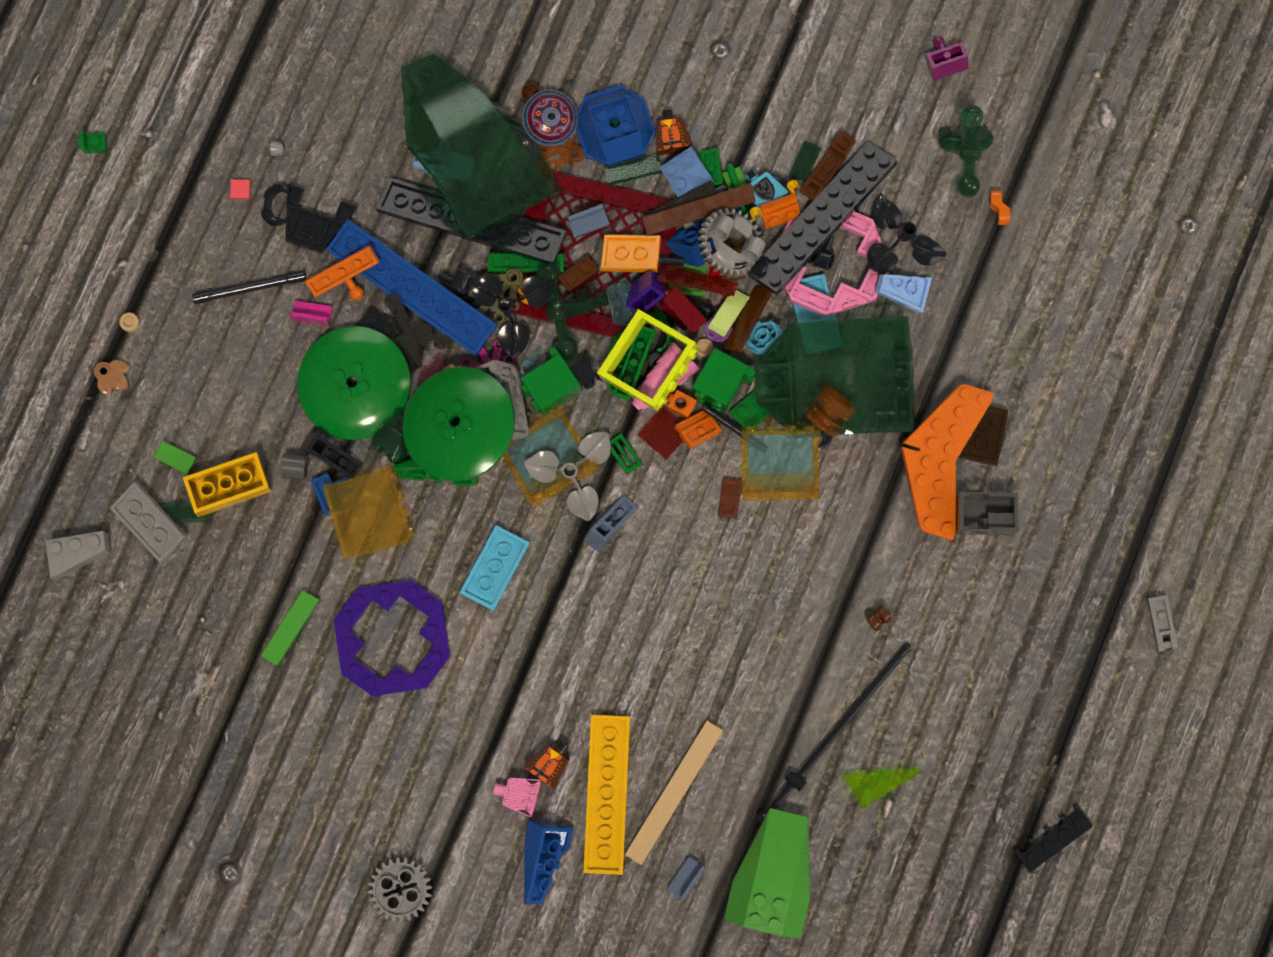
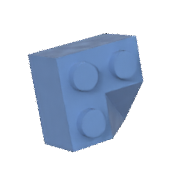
(686, 172)

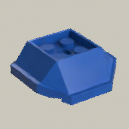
(617, 144)

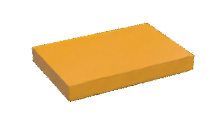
(631, 253)

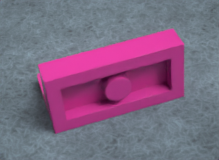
(312, 313)

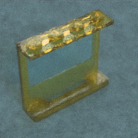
(552, 435)
(780, 463)

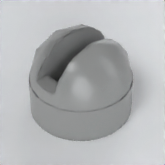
(276, 148)

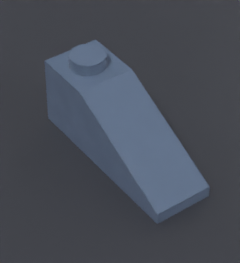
(610, 524)

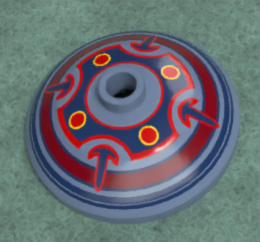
(547, 131)

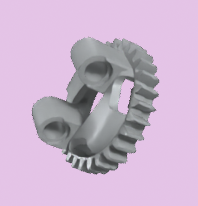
(719, 227)

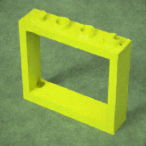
(623, 344)

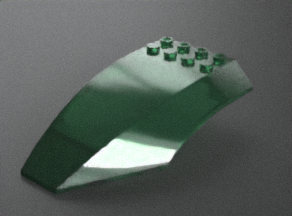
(471, 147)

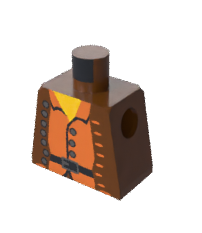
(671, 135)
(549, 764)

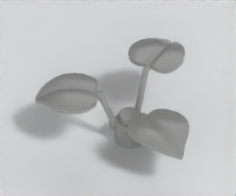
(544, 466)

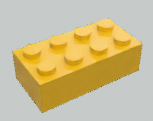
(226, 484)

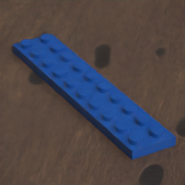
(416, 290)

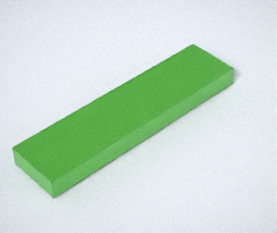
(290, 628)

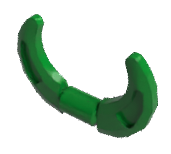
(662, 318)

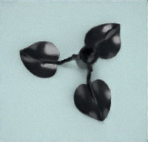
(881, 258)
(485, 291)

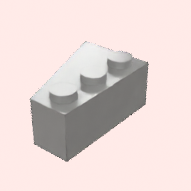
(74, 552)

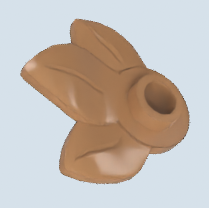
(113, 378)

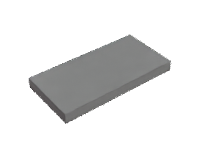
(148, 522)

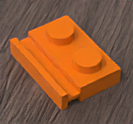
(780, 211)
(697, 429)

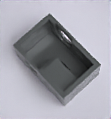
(987, 514)

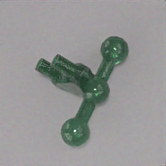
(968, 146)
(558, 310)

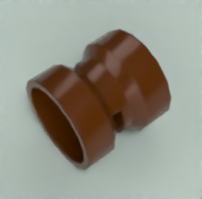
(528, 91)
(878, 618)

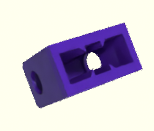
(645, 292)

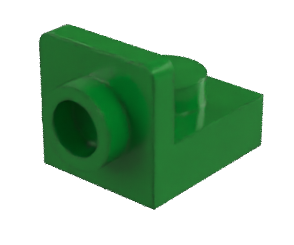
(92, 142)

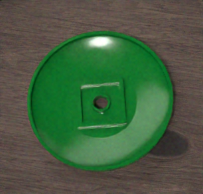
(380, 388)
(478, 439)

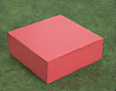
(240, 189)

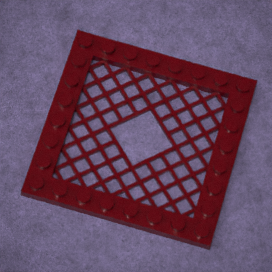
(607, 195)

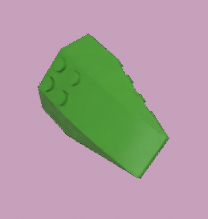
(774, 878)

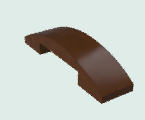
(828, 166)

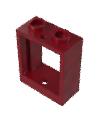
(682, 311)

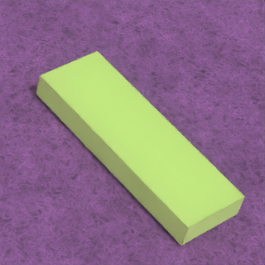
(728, 313)

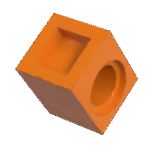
(682, 412)

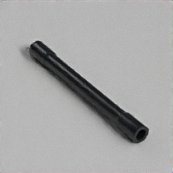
(207, 296)

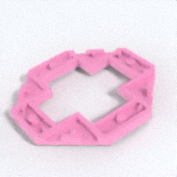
(846, 296)

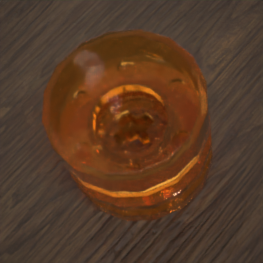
(828, 413)

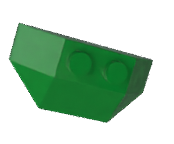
(633, 362)

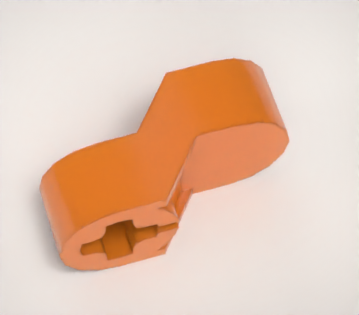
(999, 207)

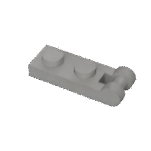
(1162, 623)

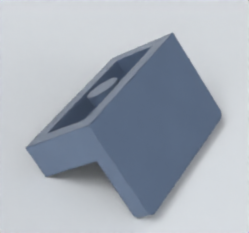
(588, 221)
(686, 878)

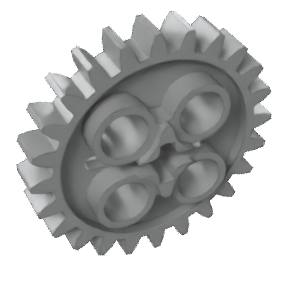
(394, 872)

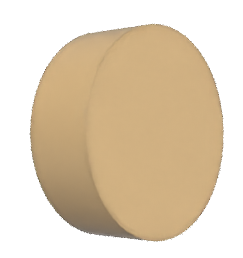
(129, 322)
(705, 348)

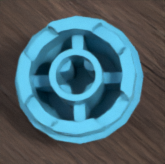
(763, 336)

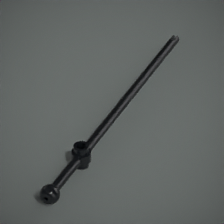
(795, 780)

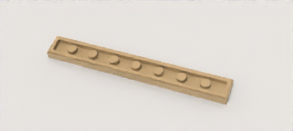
(674, 792)

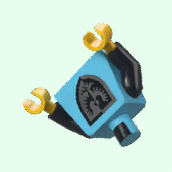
(767, 189)

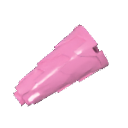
(659, 373)

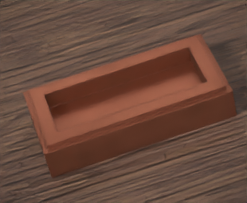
(729, 498)

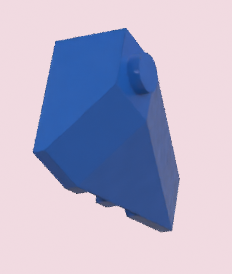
(685, 244)
(543, 851)

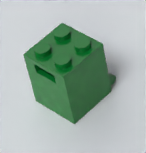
(721, 380)
(550, 385)

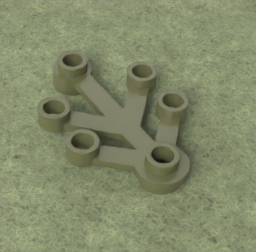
(508, 283)

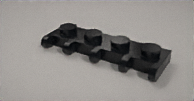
(1054, 840)

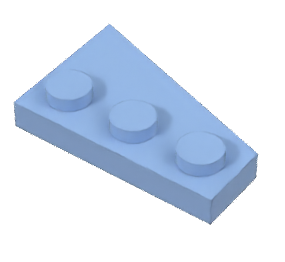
(905, 290)

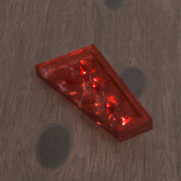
(687, 278)

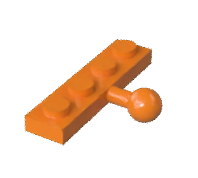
(343, 272)

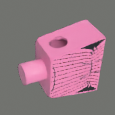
(519, 794)

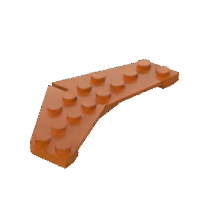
(933, 467)

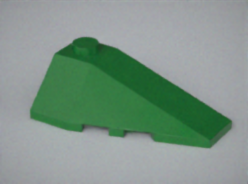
(411, 471)

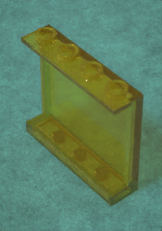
(368, 514)

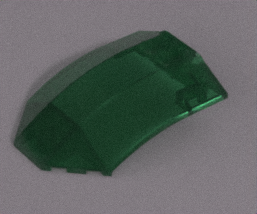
(857, 357)

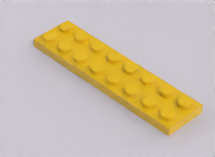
(606, 794)

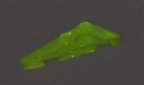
(874, 785)

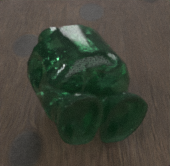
(390, 439)

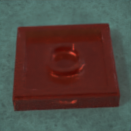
(661, 434)

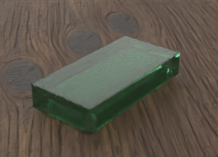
(805, 161)

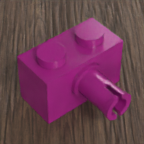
(946, 60)

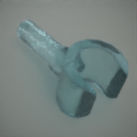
(529, 364)

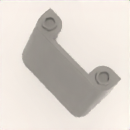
(509, 378)

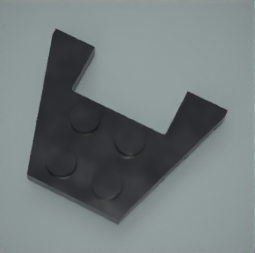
(309, 228)

